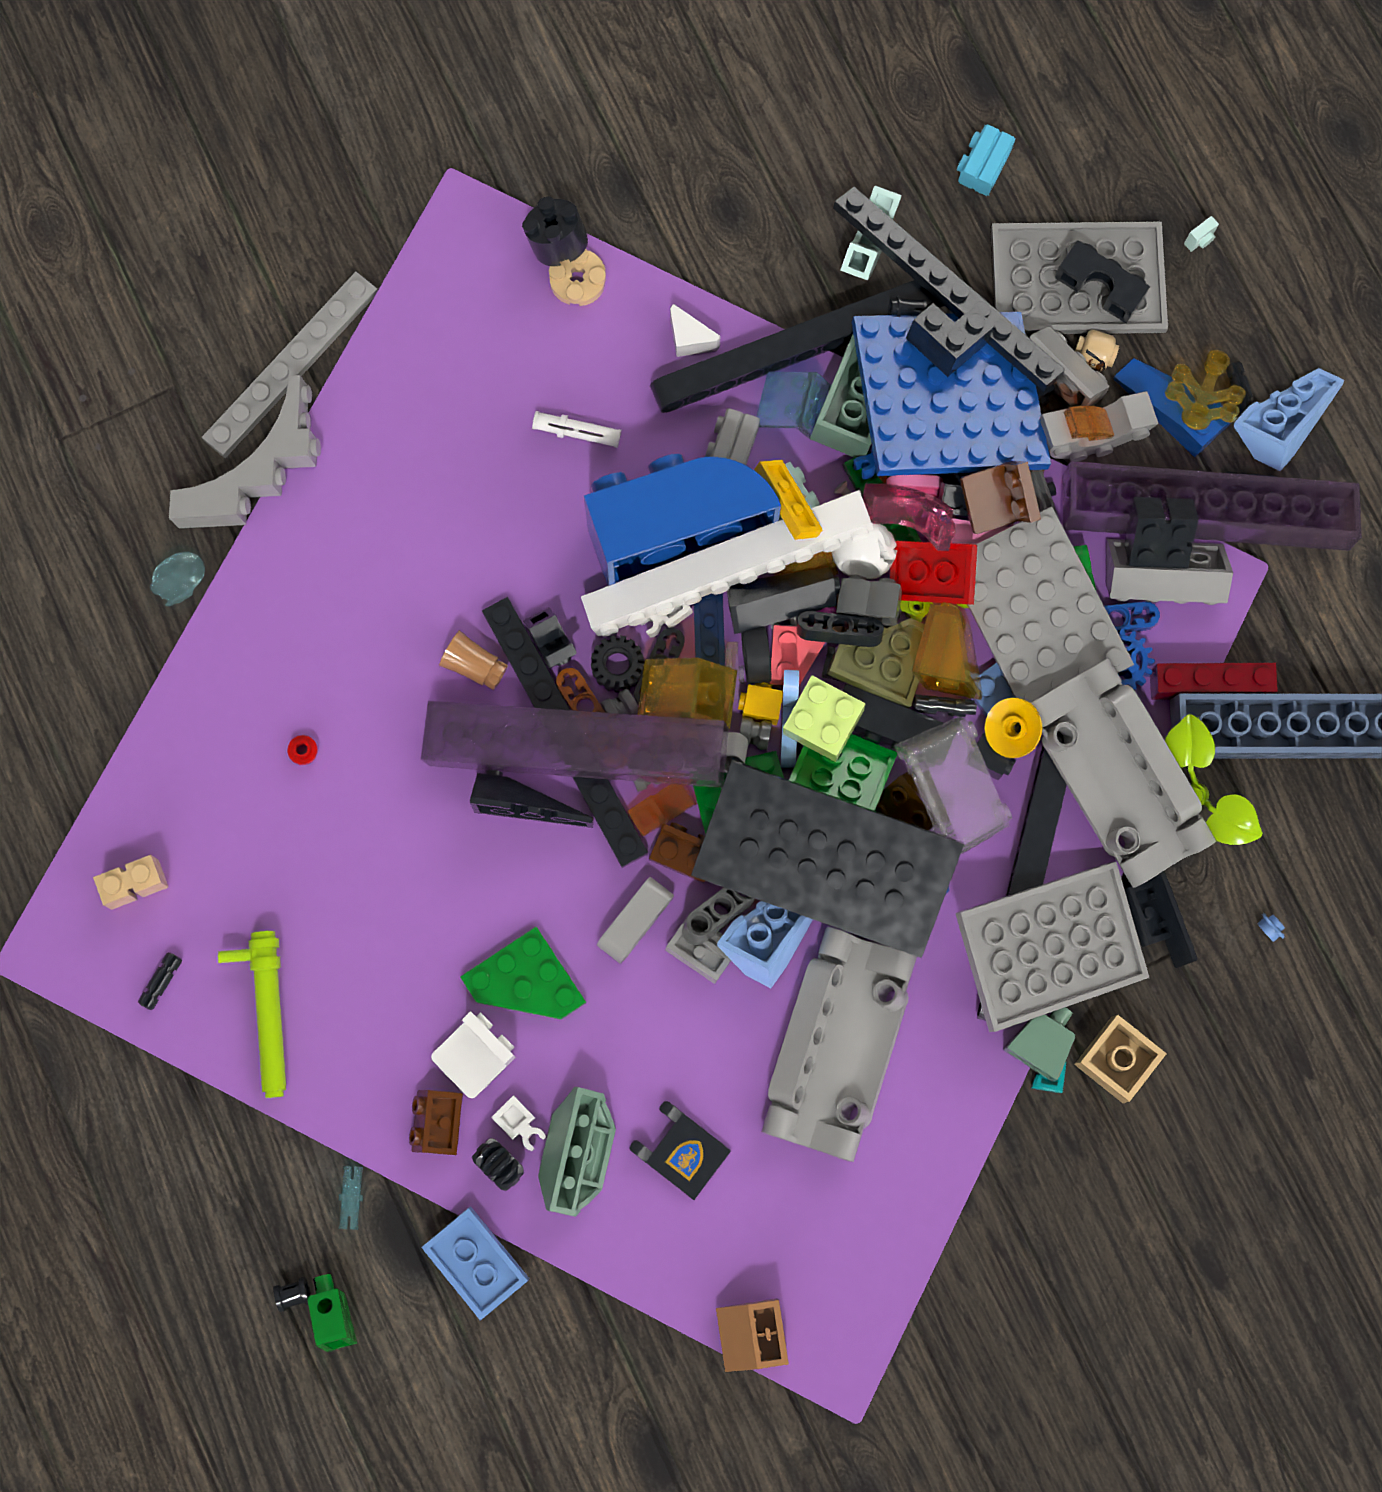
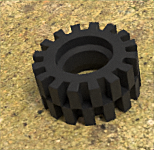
(610, 647)

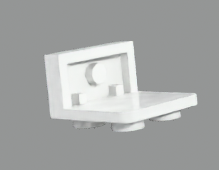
(473, 1055)

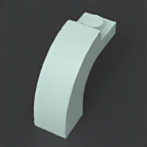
(862, 253)

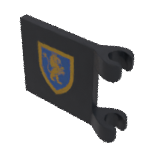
(685, 1155)

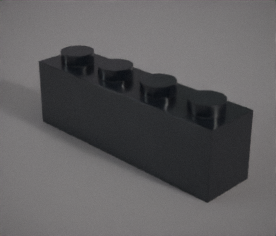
(888, 721)

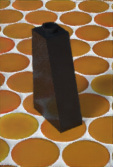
(781, 598)

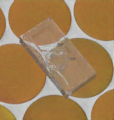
(731, 661)

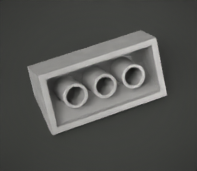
(1204, 580)

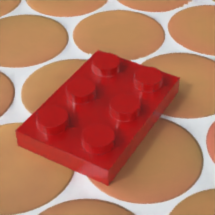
(935, 574)

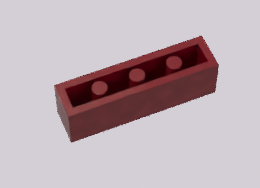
(1212, 678)

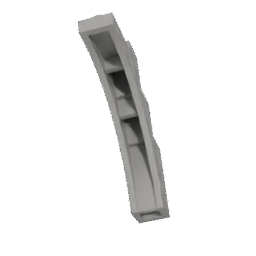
(260, 475)

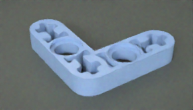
(790, 698)

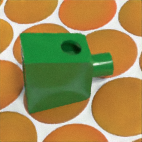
(334, 1328)

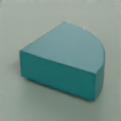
(1042, 1083)

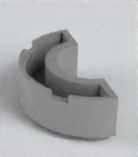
(1130, 420)

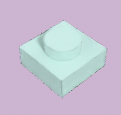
(1202, 234)

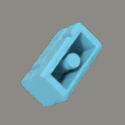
(986, 159)

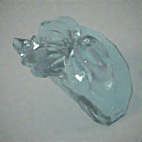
(177, 577)

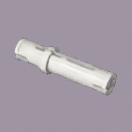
(542, 422)

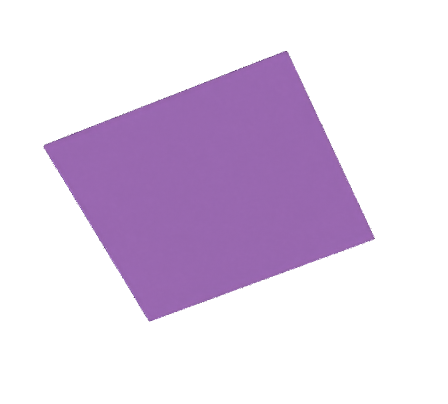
(395, 888)

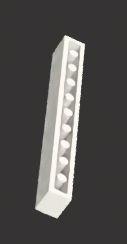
(723, 566)

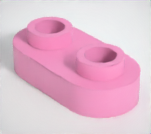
(925, 483)

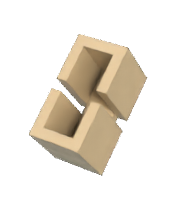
(141, 875)

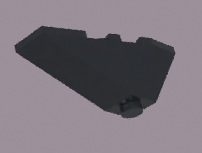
(509, 798)

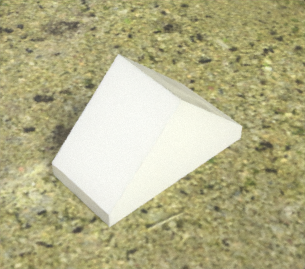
(691, 335)

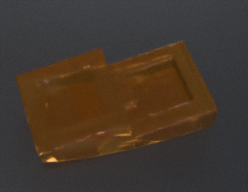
(1089, 422)
(661, 808)

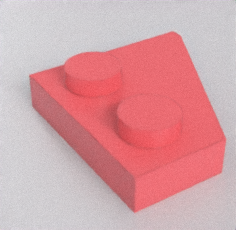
(791, 653)

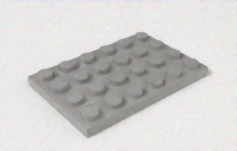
(1030, 254)
(1041, 608)
(1052, 946)

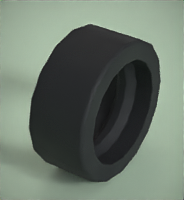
(756, 656)

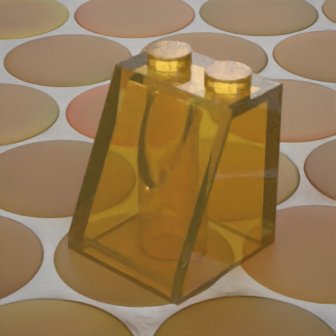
(947, 654)
(687, 689)

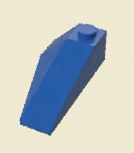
(1140, 377)

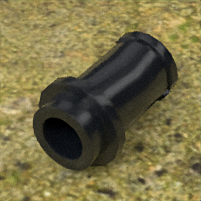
(906, 306)

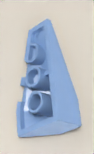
(1283, 422)
(764, 941)

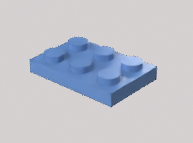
(475, 1263)

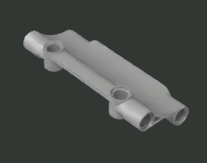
(1122, 773)
(838, 1044)

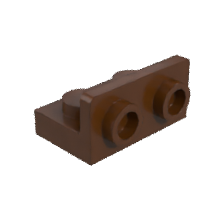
(677, 849)
(436, 1122)

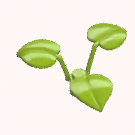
(1234, 818)

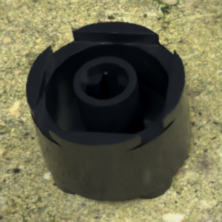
(555, 231)

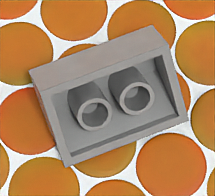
(1079, 382)

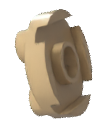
(575, 291)

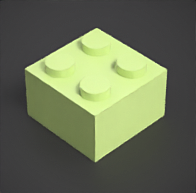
(823, 718)

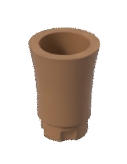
(473, 661)

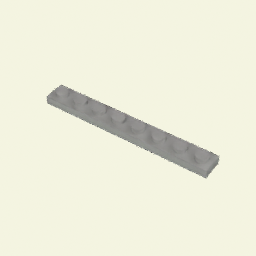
(292, 360)

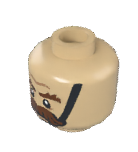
(1098, 349)

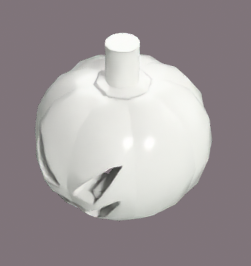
(867, 556)

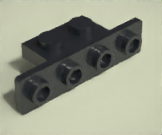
(1159, 918)

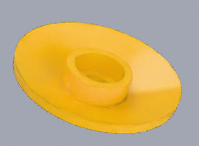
(1001, 723)

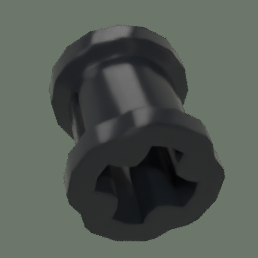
(291, 1294)

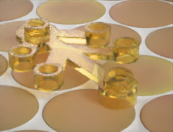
(1198, 415)

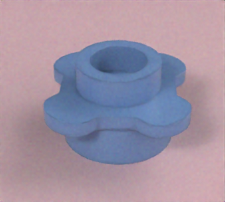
(1271, 927)

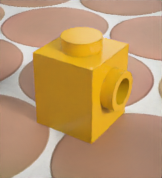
(761, 702)

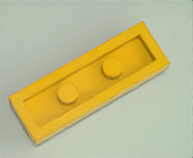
(794, 507)

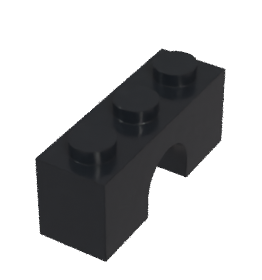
(1087, 265)

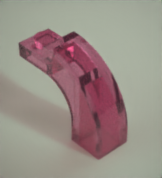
(912, 509)

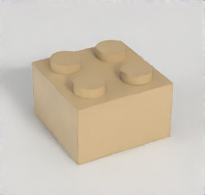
(1120, 1059)

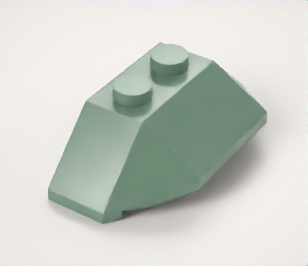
(576, 1152)

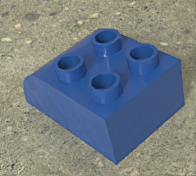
(674, 512)

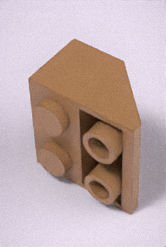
(752, 1335)

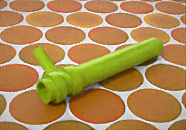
(265, 964)

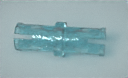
(350, 1197)

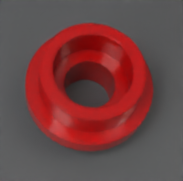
(309, 756)

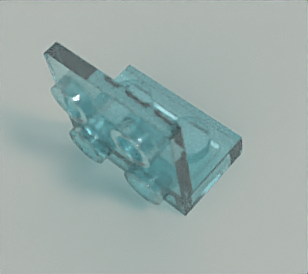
(792, 400)

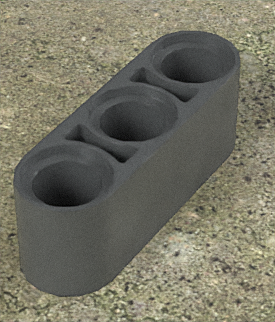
(710, 919)

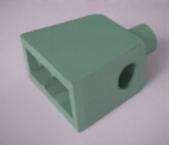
(1044, 1043)

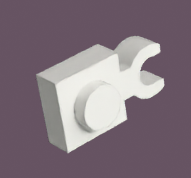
(671, 619)
(515, 1120)

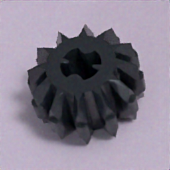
(498, 1164)

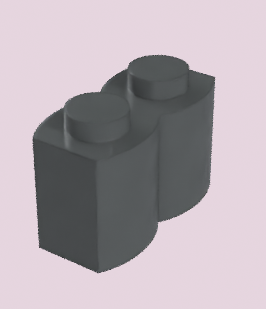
(870, 599)

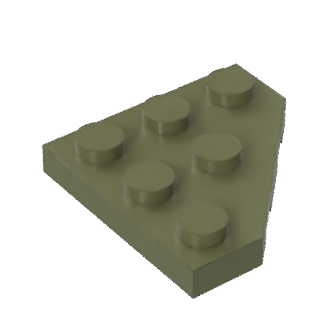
(882, 668)

